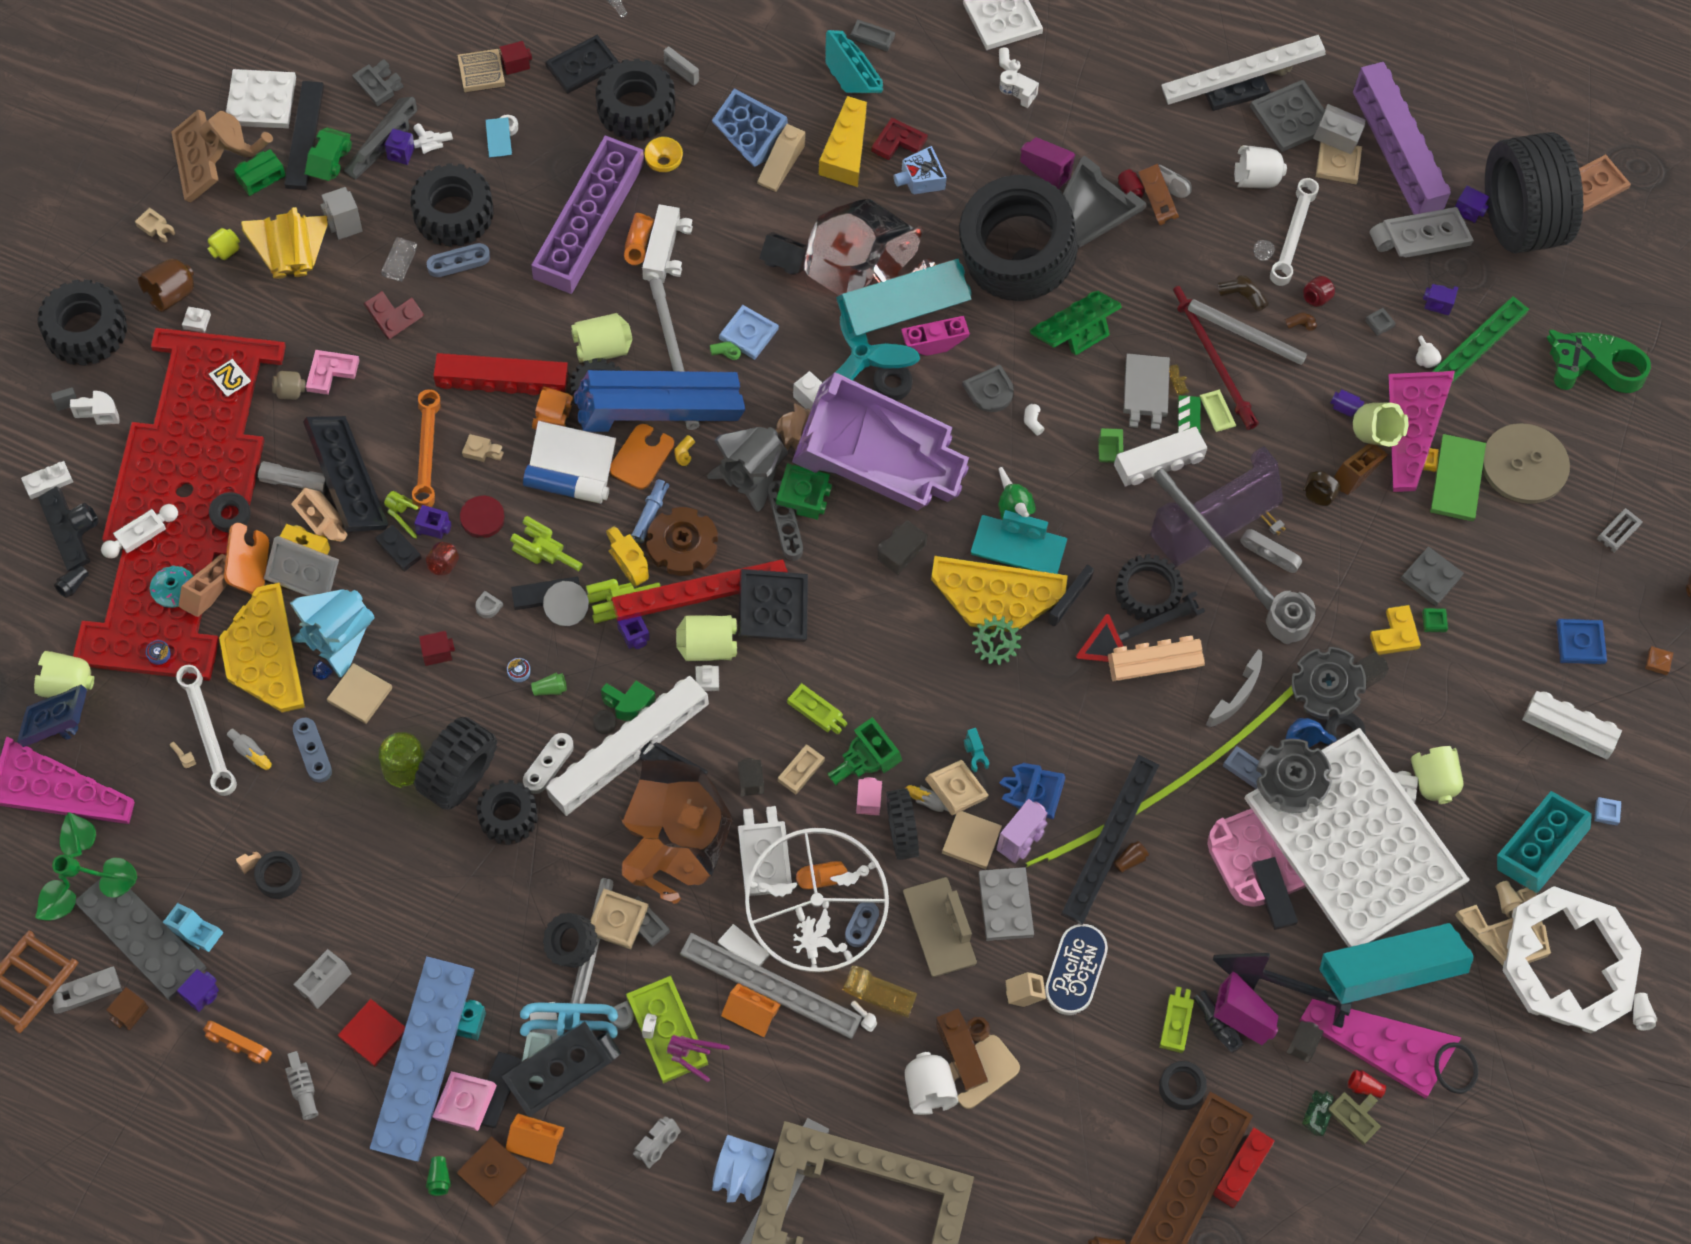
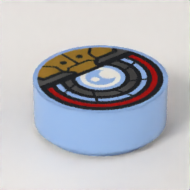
(518, 670)

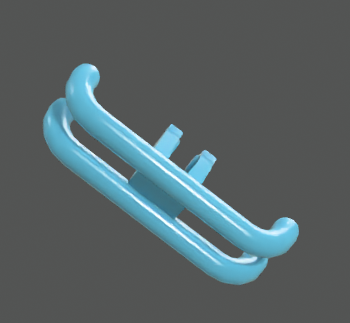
(568, 1017)

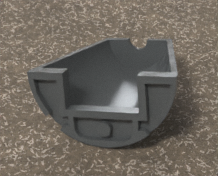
(1097, 202)

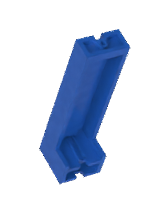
(657, 397)

